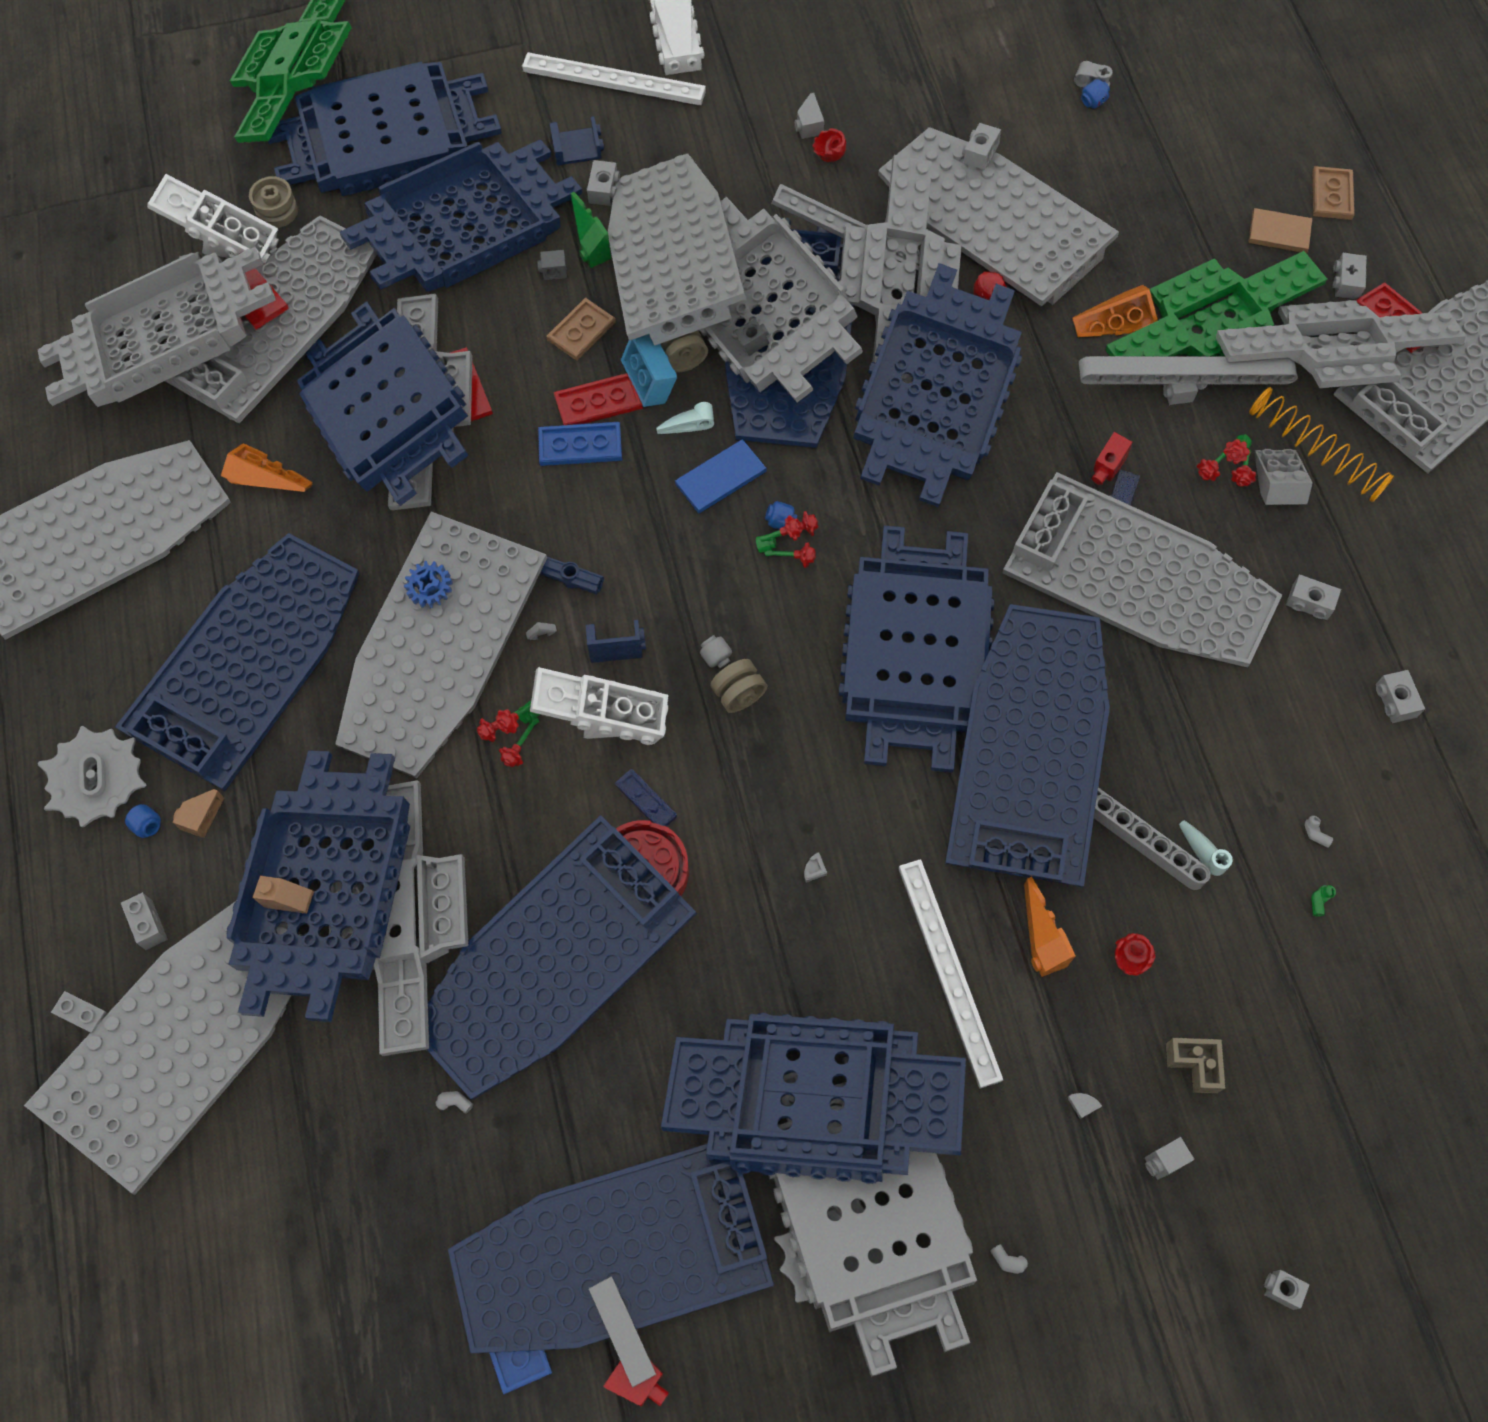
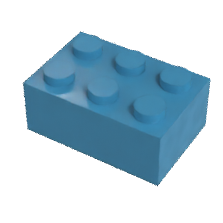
(649, 370)

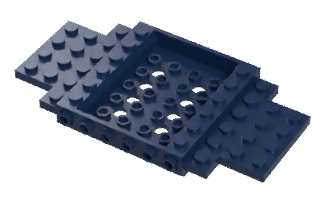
(890, 1097)

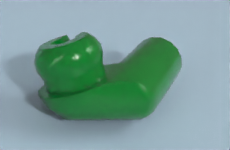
(1321, 896)

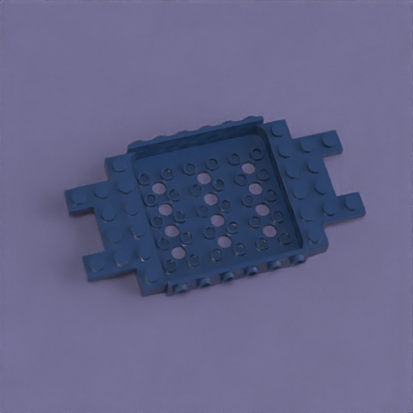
(316, 138)
(511, 178)
(958, 325)
(407, 440)
(915, 712)
(322, 808)

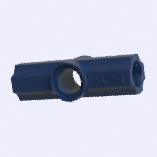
(582, 579)

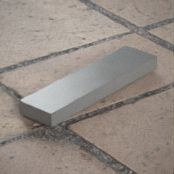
(622, 1332)

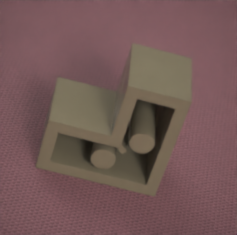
(1203, 1057)

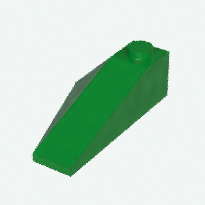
(591, 234)

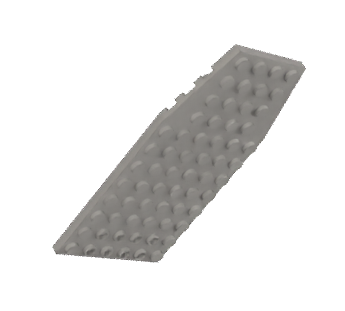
(1008, 219)
(672, 252)
(317, 281)
(1439, 389)
(100, 530)
(1141, 574)
(431, 664)
(142, 1082)

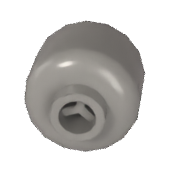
(715, 652)

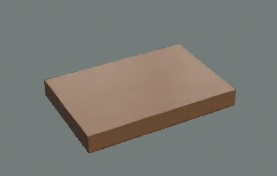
(1333, 193)
(1280, 230)
(581, 329)

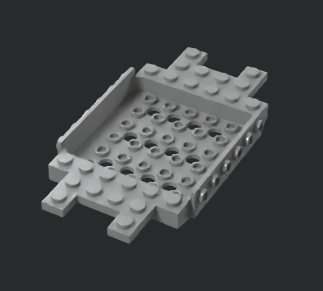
(813, 287)
(93, 354)
(900, 1291)

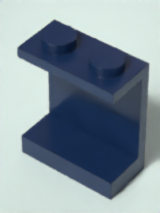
(577, 144)
(615, 648)

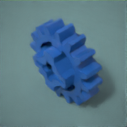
(429, 585)

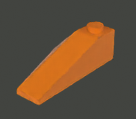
(1118, 315)
(252, 468)
(1048, 944)

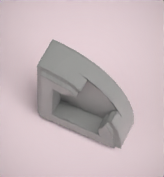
(540, 629)
(814, 868)
(1083, 1104)

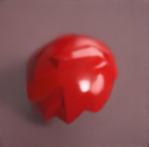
(830, 145)
(985, 284)
(1134, 954)

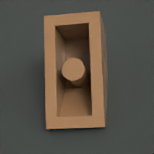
(198, 813)
(282, 895)

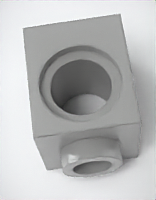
(1296, 1287)

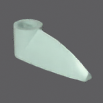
(693, 420)
(1206, 850)

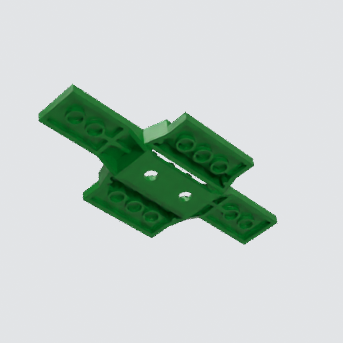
(270, 62)
(1204, 284)

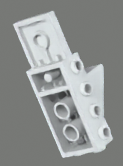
(676, 35)
(213, 220)
(601, 706)

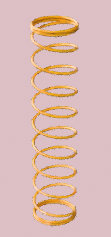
(1265, 397)

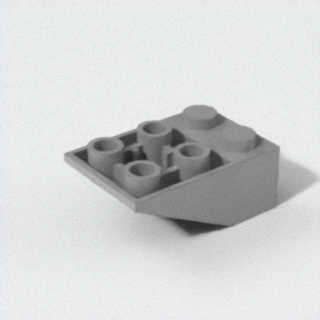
(1282, 477)

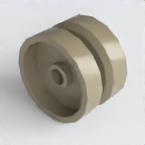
(273, 201)
(685, 351)
(738, 685)

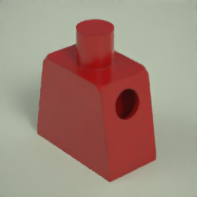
(1111, 458)
(620, 1384)

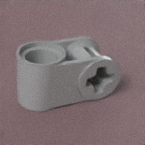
(1090, 71)

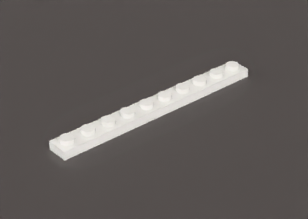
(614, 78)
(950, 974)

